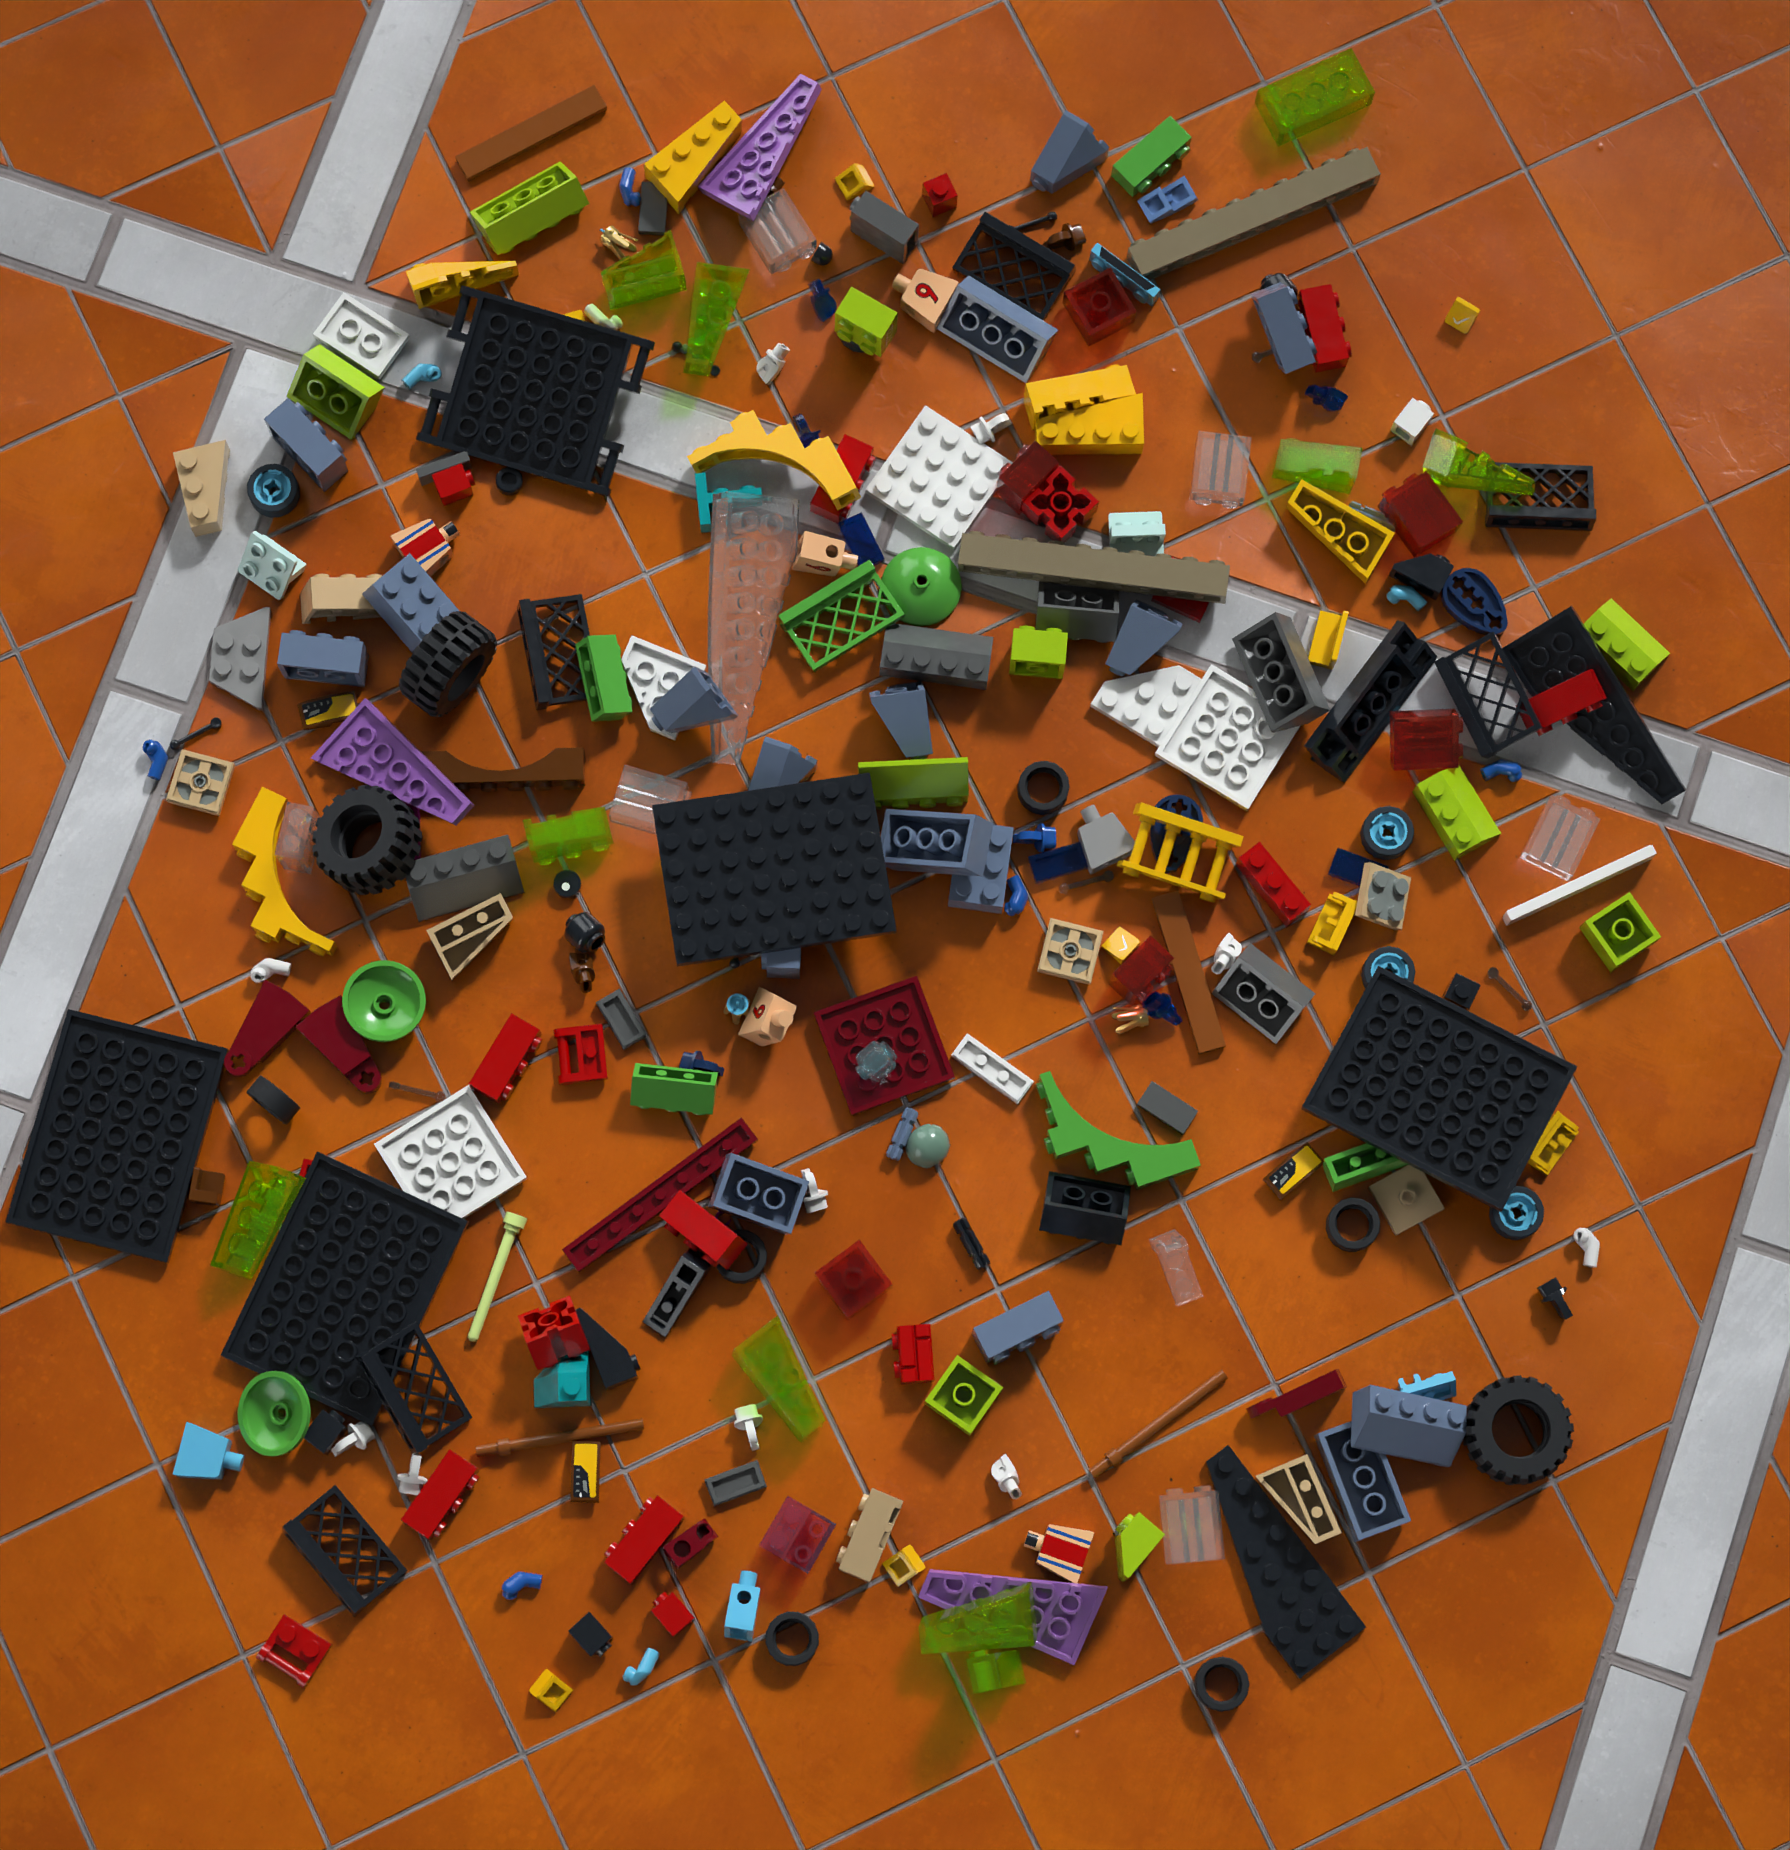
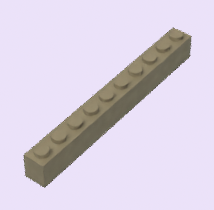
(1254, 214)
(1094, 567)

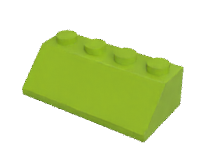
(530, 208)
(918, 782)

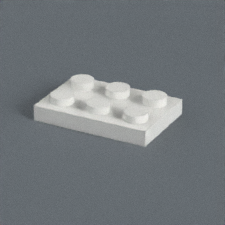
(361, 336)

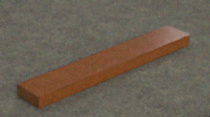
(531, 133)
(1188, 972)

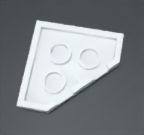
(653, 673)
(1147, 701)

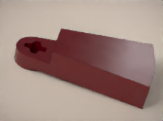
(265, 1028)
(341, 1044)
(1301, 1396)

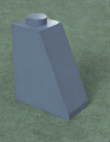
(1067, 154)
(1140, 637)
(692, 704)
(906, 717)
(781, 765)

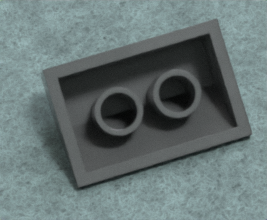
(1078, 611)
(1263, 993)

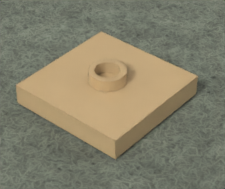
(1405, 1198)

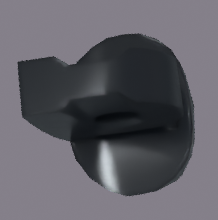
(1553, 1292)

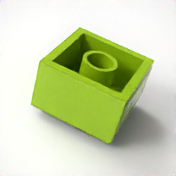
(865, 322)
(1038, 652)
(1620, 932)
(963, 1395)

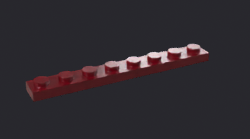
(658, 1195)

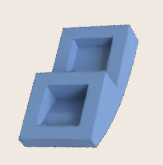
(1167, 201)

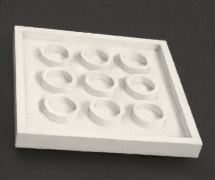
(938, 477)
(1225, 739)
(452, 1156)

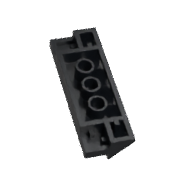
(1367, 702)

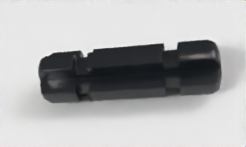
(971, 1243)

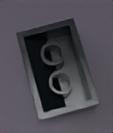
(1085, 1208)

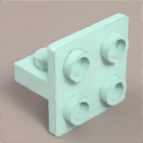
(1137, 532)
(269, 565)

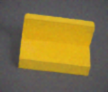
(1327, 639)

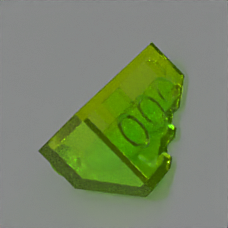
(1458, 467)

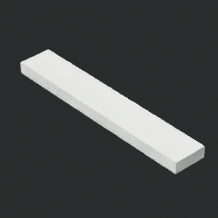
(1579, 885)

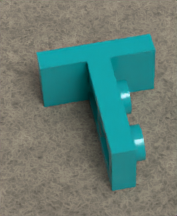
(705, 499)

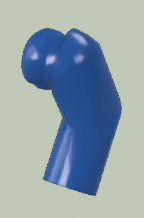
(518, 1581)

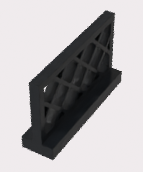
(1029, 249)
(1545, 516)
(535, 648)
(1470, 710)
(392, 1399)
(324, 1565)

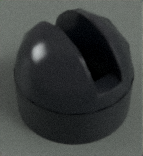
(822, 255)

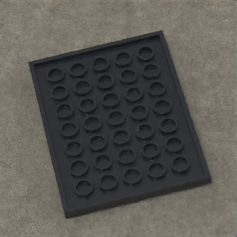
(773, 869)
(1439, 1088)
(117, 1136)
(341, 1279)

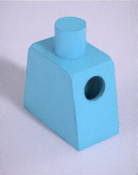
(205, 1454)
(742, 1617)

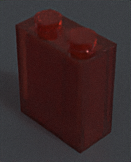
(1419, 513)
(1425, 739)

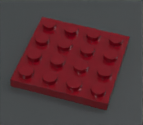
(903, 1021)

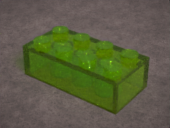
(1314, 97)

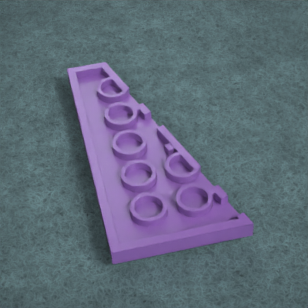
(754, 162)
(381, 756)
(1061, 1608)

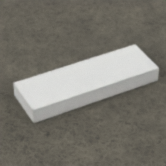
(992, 1068)

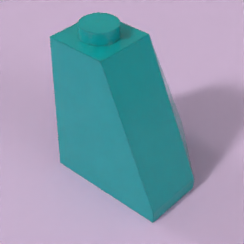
(564, 1383)

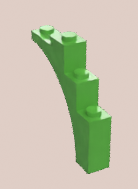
(1074, 1134)

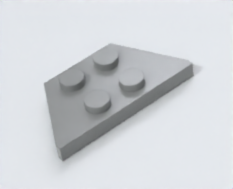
(241, 656)

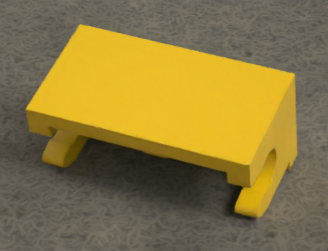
(1332, 923)
(1553, 1143)

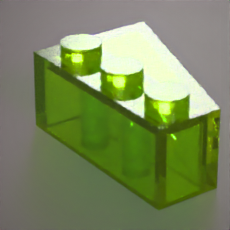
(645, 275)
(1318, 464)
(568, 835)
(993, 1670)

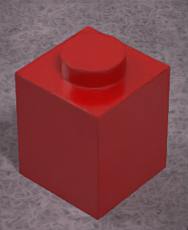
(939, 195)
(453, 484)
(672, 1613)

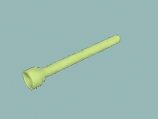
(513, 1225)

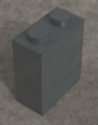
(883, 226)

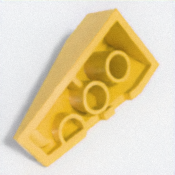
(442, 281)

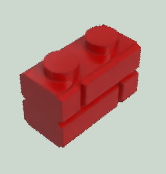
(914, 1354)

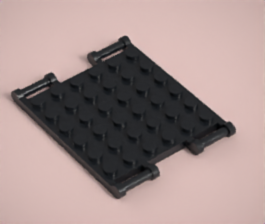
(535, 390)

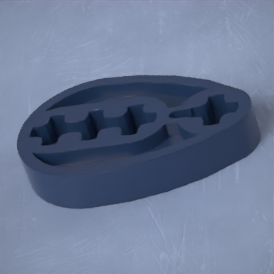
(1483, 590)
(1181, 844)

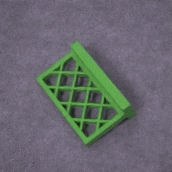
(825, 600)

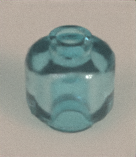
(875, 1061)

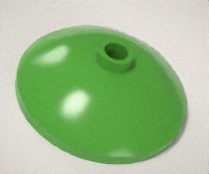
(927, 602)
(384, 983)
(263, 1409)

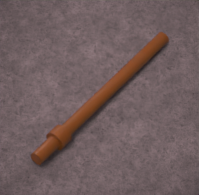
(506, 1446)
(1114, 1456)

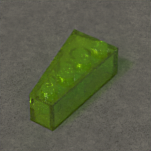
(712, 305)
(255, 1218)
(778, 1375)
(982, 1624)

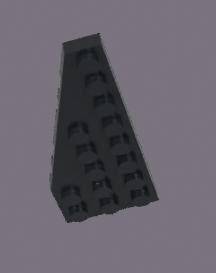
(1616, 730)
(1290, 1590)

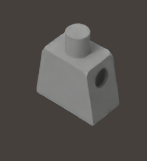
(1103, 839)

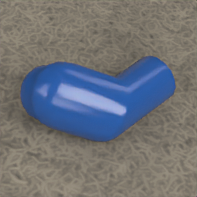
(626, 183)
(158, 758)
(1503, 767)
(1019, 896)

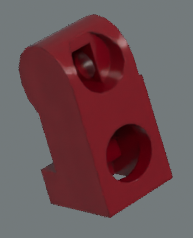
(689, 1543)

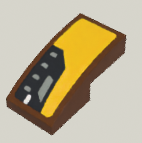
(327, 710)
(1293, 1170)
(585, 1471)

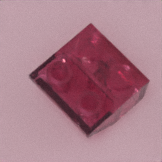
(797, 1535)

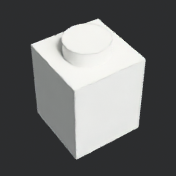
(1412, 421)

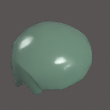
(927, 1145)

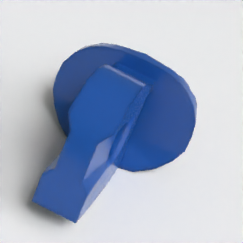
(1042, 837)

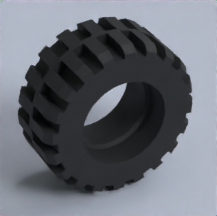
(447, 664)
(343, 824)
(1554, 1424)

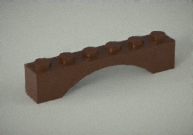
(559, 768)

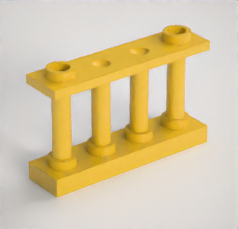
(1199, 833)

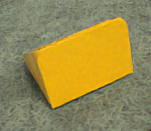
(854, 181)
(1462, 315)
(1120, 945)
(904, 1565)
(550, 1690)

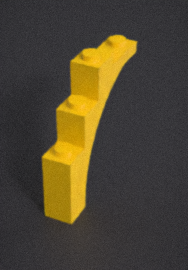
(783, 445)
(258, 841)

